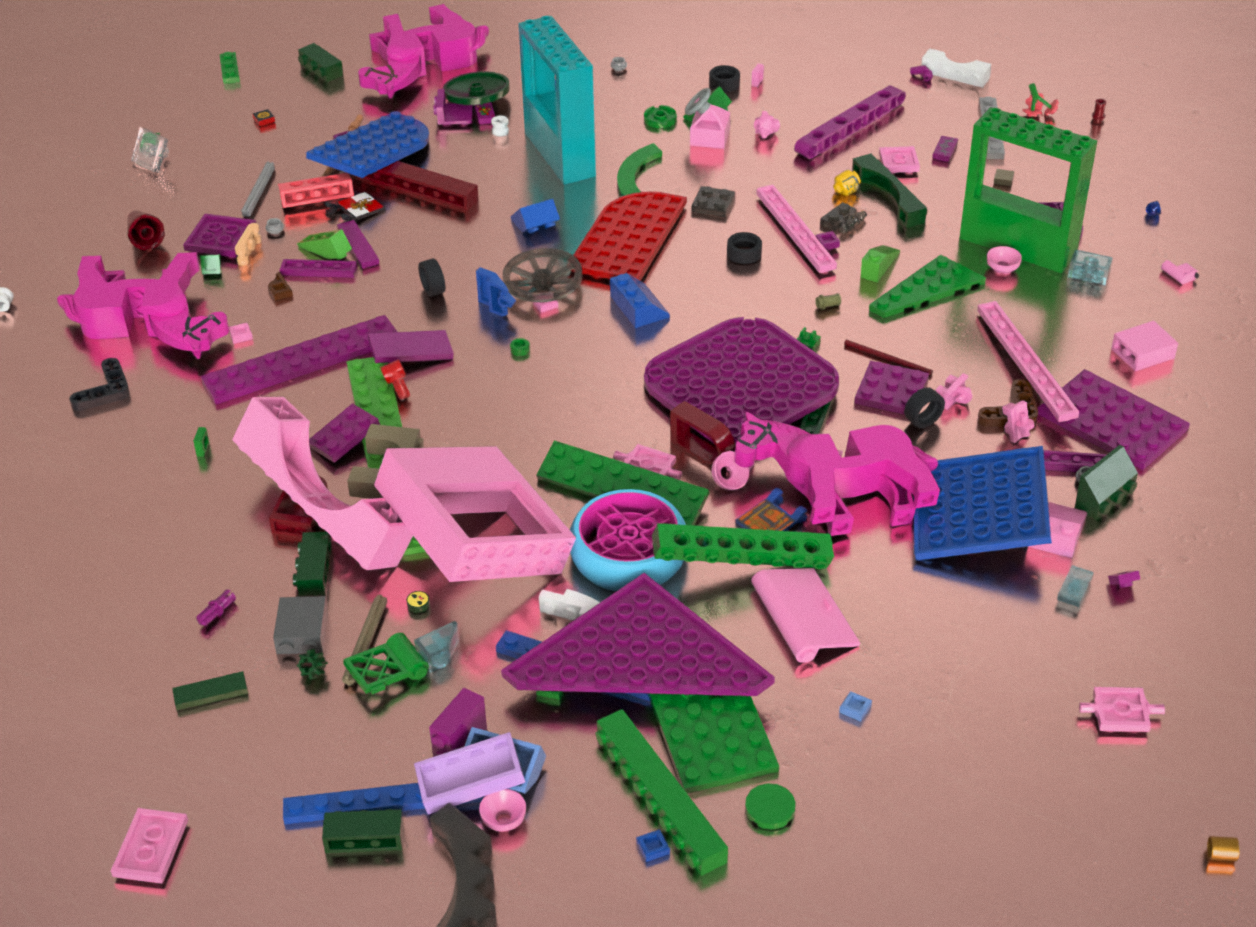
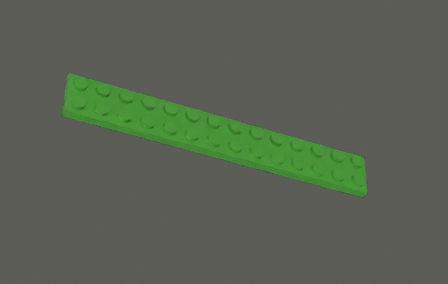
(377, 398)

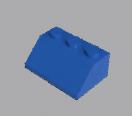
(636, 300)

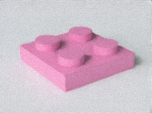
(899, 159)

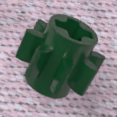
(312, 664)

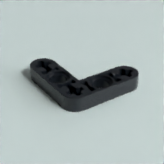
(87, 398)

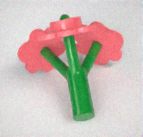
(1036, 102)

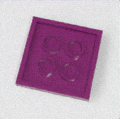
(217, 235)
(889, 386)

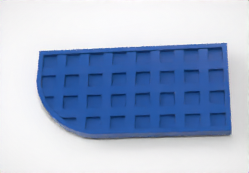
(373, 145)

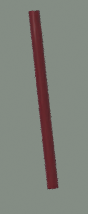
(887, 357)

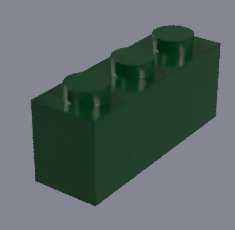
(320, 62)
(313, 564)
(363, 831)

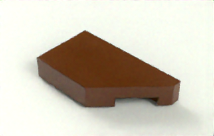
(279, 288)

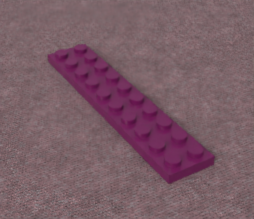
(293, 361)

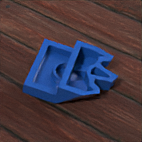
(493, 292)

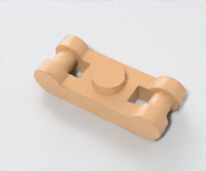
(247, 243)

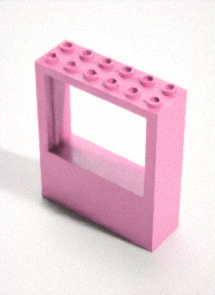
(437, 482)

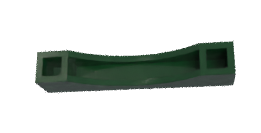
(873, 172)

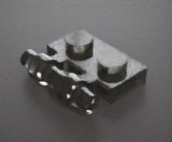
(842, 217)

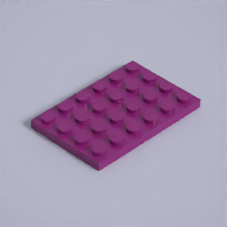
(1117, 417)

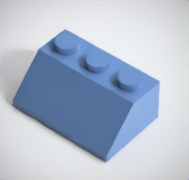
(529, 755)

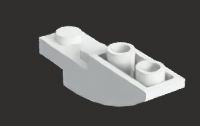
(567, 606)

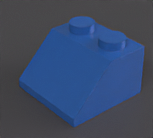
(535, 216)

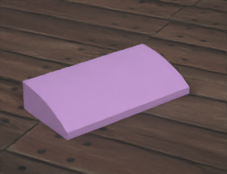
(469, 773)

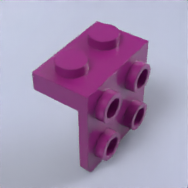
(451, 112)

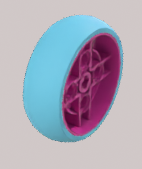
(623, 538)

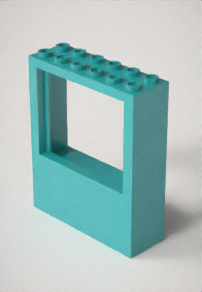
(559, 118)

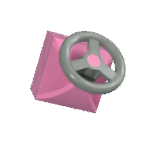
(710, 123)

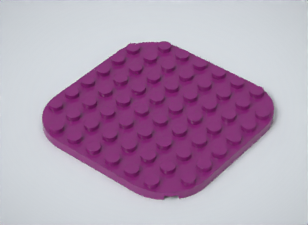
(743, 370)

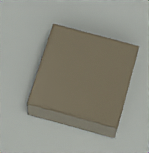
(1004, 177)

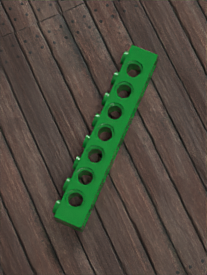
(742, 546)

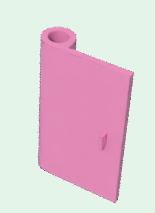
(803, 611)

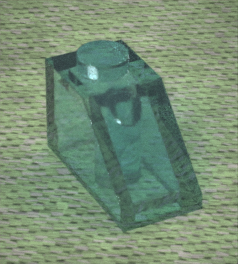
(438, 646)

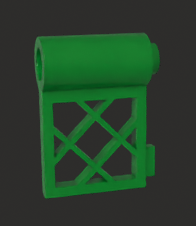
(400, 656)

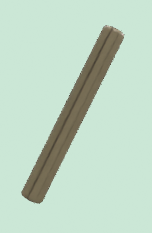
(367, 634)

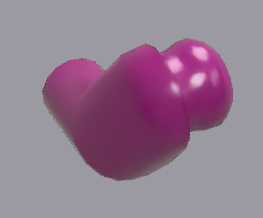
(923, 70)

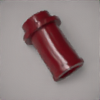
(1098, 114)

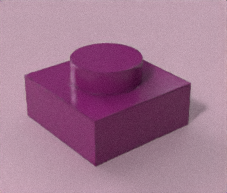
(828, 240)
(1124, 579)

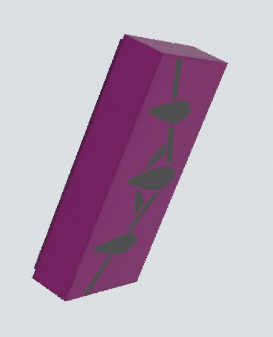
(945, 148)

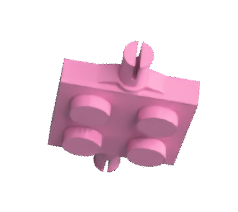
(650, 460)
(1121, 709)

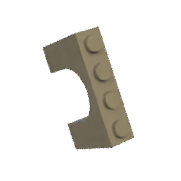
(377, 440)

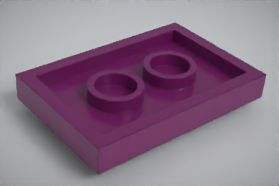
(342, 433)

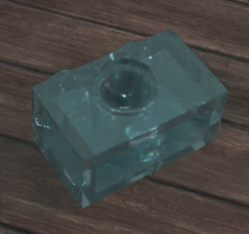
(1090, 267)

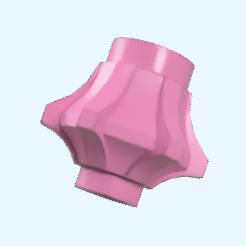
(766, 124)

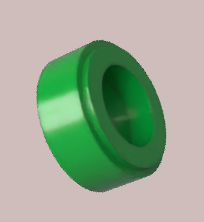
(520, 347)

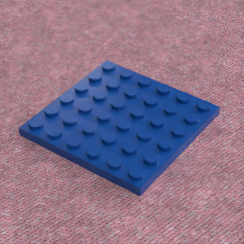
(985, 505)

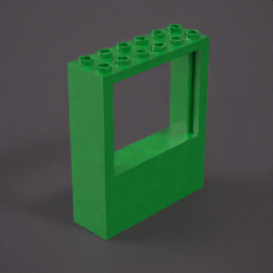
(1003, 219)

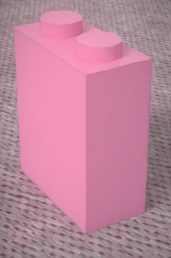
(1144, 346)

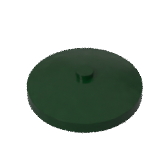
(476, 88)

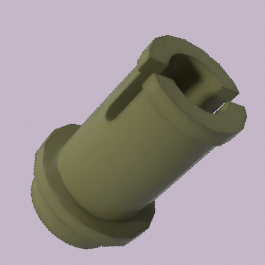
(828, 301)

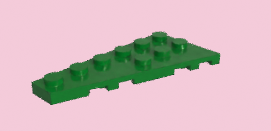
(930, 283)

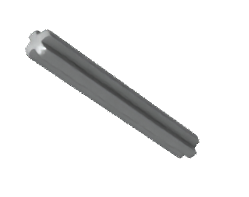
(258, 189)

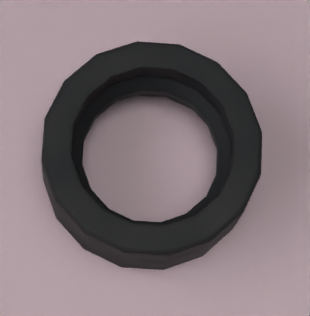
(724, 76)
(741, 255)
(431, 277)
(918, 401)

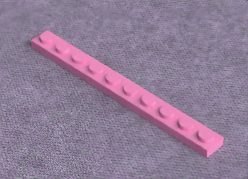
(1028, 362)

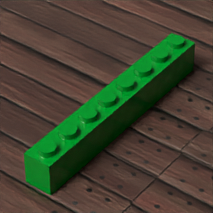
(662, 793)

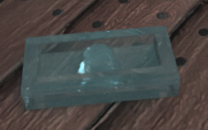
(1075, 586)

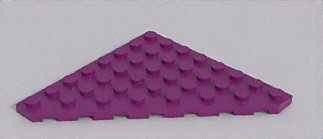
(639, 644)

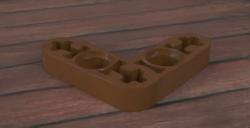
(988, 415)

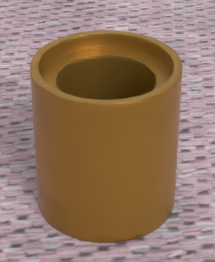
(1223, 848)

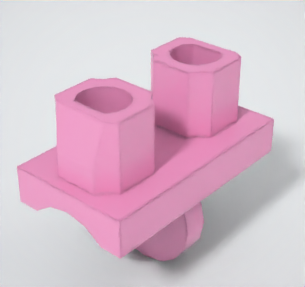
(955, 391)
(1018, 422)

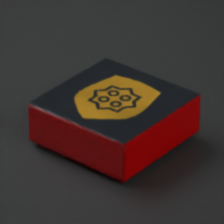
(263, 117)

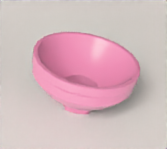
(1004, 256)
(738, 474)
(500, 803)

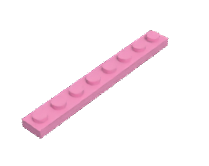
(796, 229)

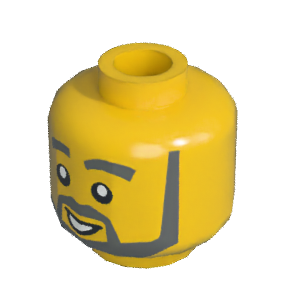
(846, 182)

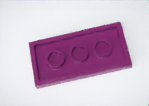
(410, 346)

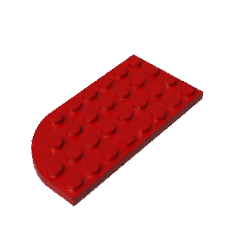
(629, 234)

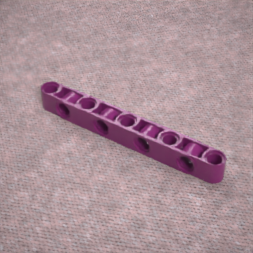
(849, 122)

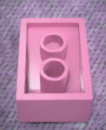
(1065, 529)

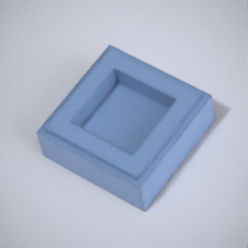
(855, 706)

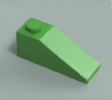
(327, 244)
(877, 262)

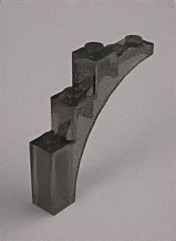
(474, 880)

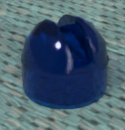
(1153, 208)

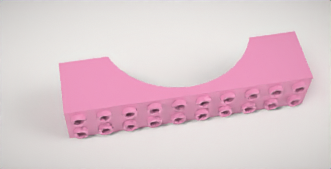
(278, 442)

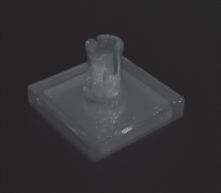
(150, 150)

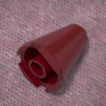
(144, 230)

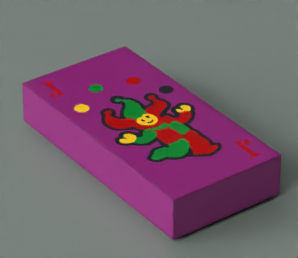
(484, 113)

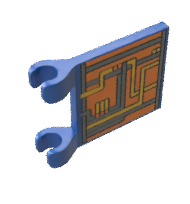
(770, 516)

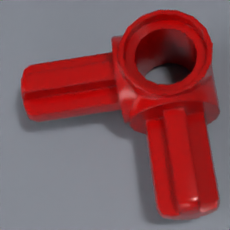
(395, 375)

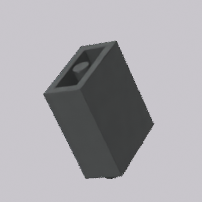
(300, 624)

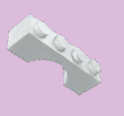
(972, 73)

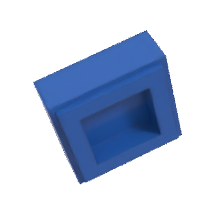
(653, 845)

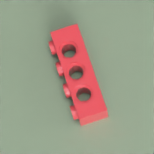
(315, 190)

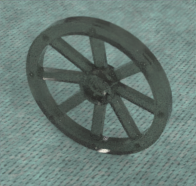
(542, 278)

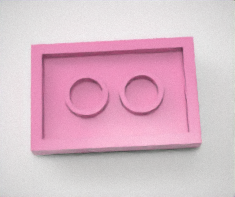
(149, 845)

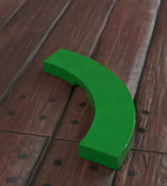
(631, 166)

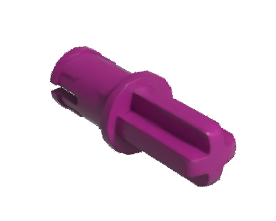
(215, 608)

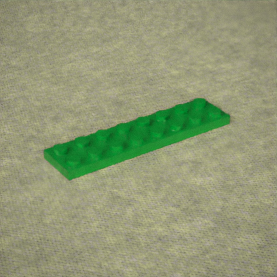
(597, 474)

